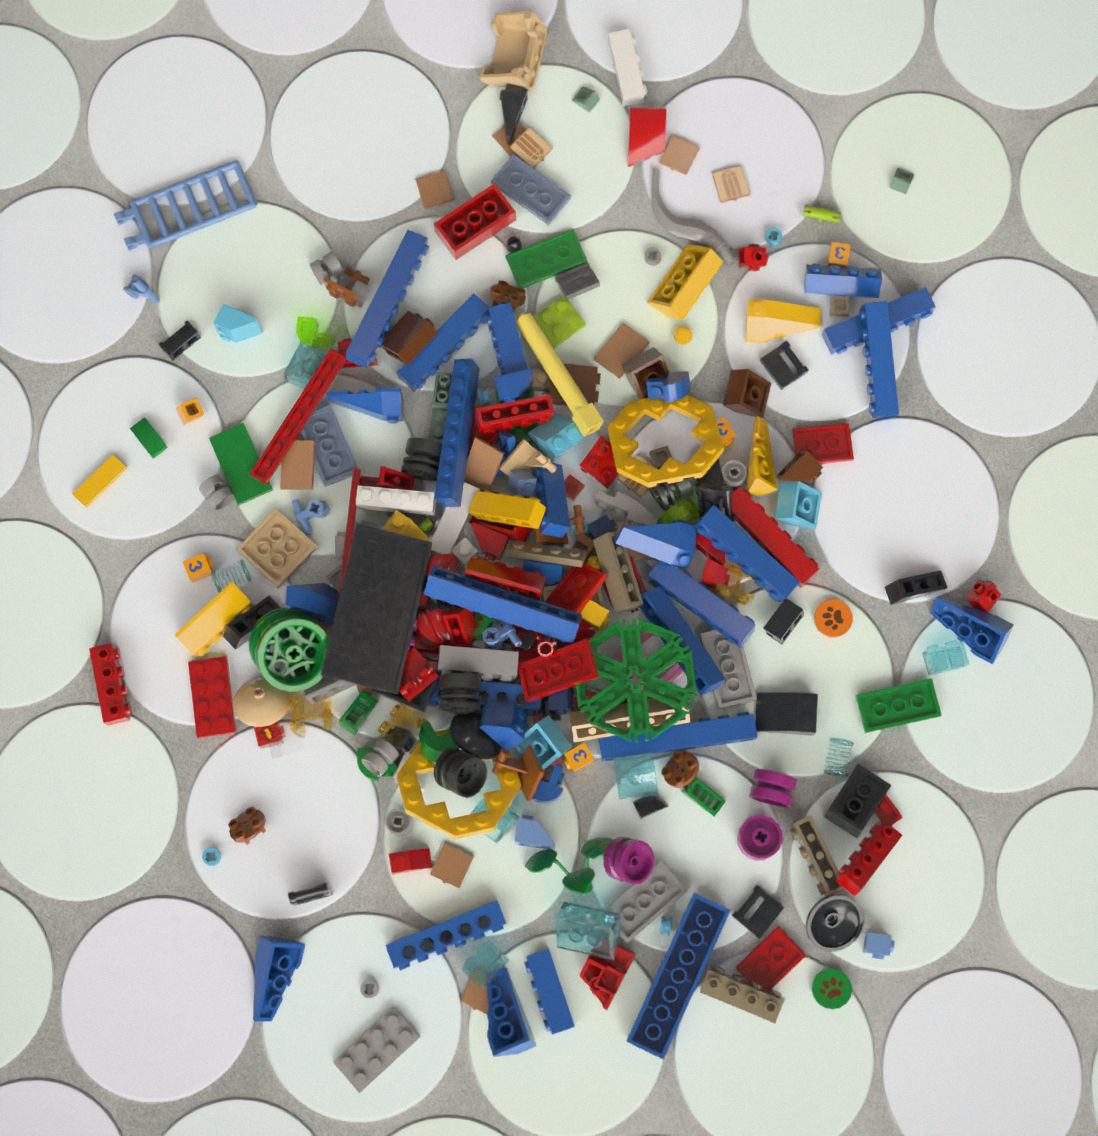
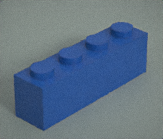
(842, 280)
(552, 495)
(550, 991)

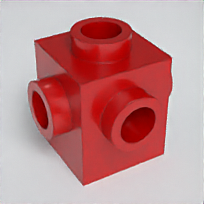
(753, 257)
(983, 595)

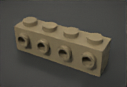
(620, 574)
(817, 854)
(742, 995)

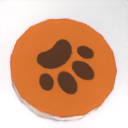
(833, 618)

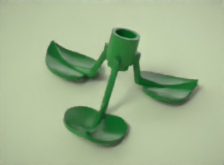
(579, 880)

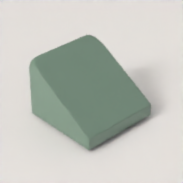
(586, 99)
(901, 181)

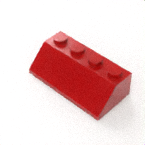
(506, 577)

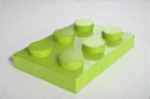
(559, 321)

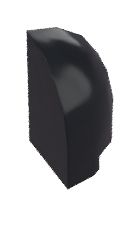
(649, 805)

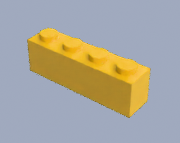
(507, 509)

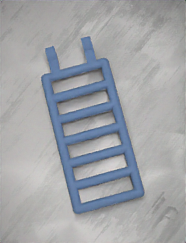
(123, 216)

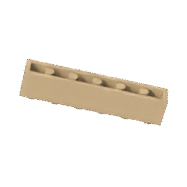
(619, 717)

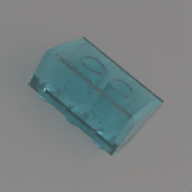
(588, 930)

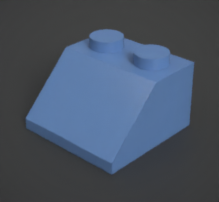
(532, 834)

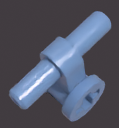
(139, 287)
(311, 511)
(497, 636)

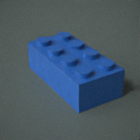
(506, 339)

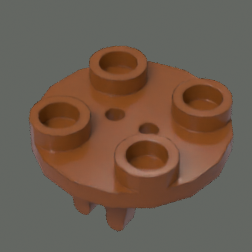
(506, 293)
(680, 769)
(247, 825)

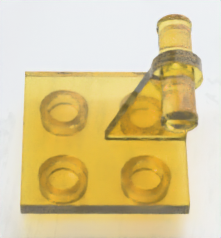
(741, 597)
(401, 715)
(297, 723)

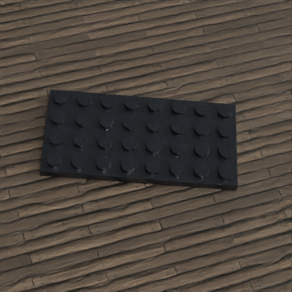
(376, 609)

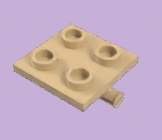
(526, 458)

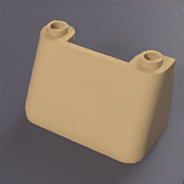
(516, 51)

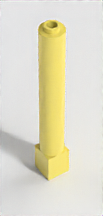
(584, 414)

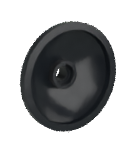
(471, 738)
(840, 929)

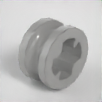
(658, 256)
(363, 988)

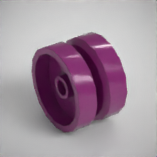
(772, 788)
(771, 835)
(628, 860)

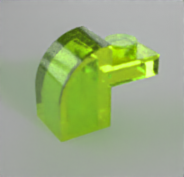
(308, 333)
(684, 511)

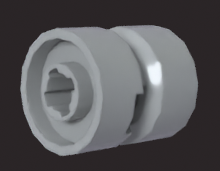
(332, 265)
(734, 474)
(216, 492)
(382, 755)
(398, 822)

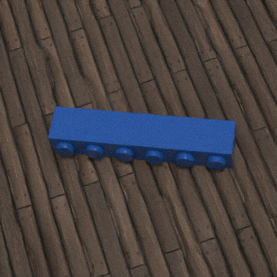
(901, 312)
(449, 338)
(879, 359)
(746, 554)
(703, 603)
(663, 613)

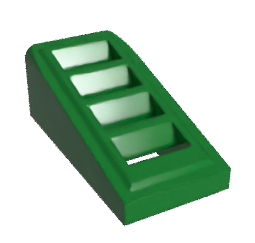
(352, 709)
(699, 801)

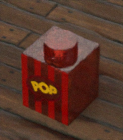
(269, 735)

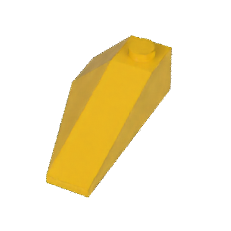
(777, 319)
(760, 467)

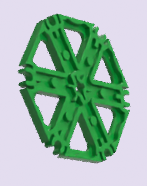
(652, 686)

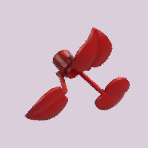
(432, 623)
(545, 644)

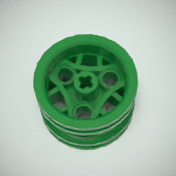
(289, 649)

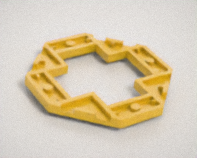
(672, 469)
(437, 815)

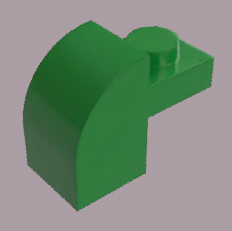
(433, 744)
(361, 752)

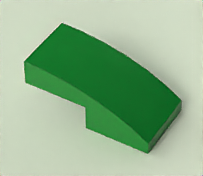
(148, 438)

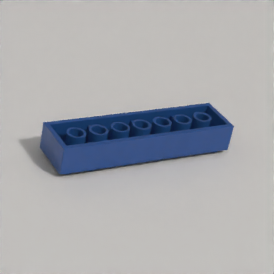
(678, 976)

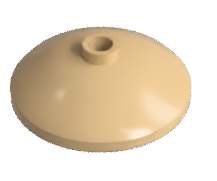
(262, 708)

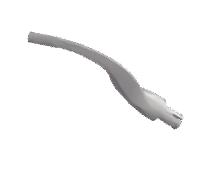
(689, 228)

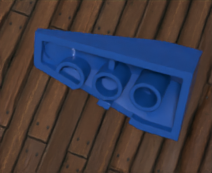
(382, 404)
(666, 542)
(314, 600)
(977, 629)
(274, 966)
(507, 1022)

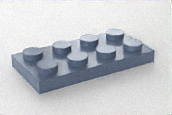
(531, 189)
(332, 452)

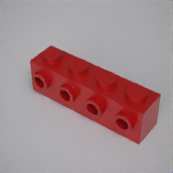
(514, 414)
(110, 684)
(868, 858)

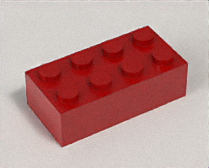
(475, 221)

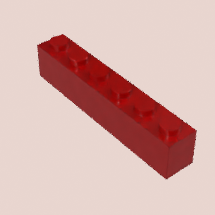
(771, 537)

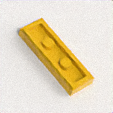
(99, 481)

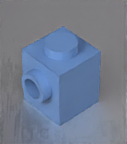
(522, 483)
(878, 945)

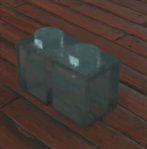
(945, 658)
(485, 964)

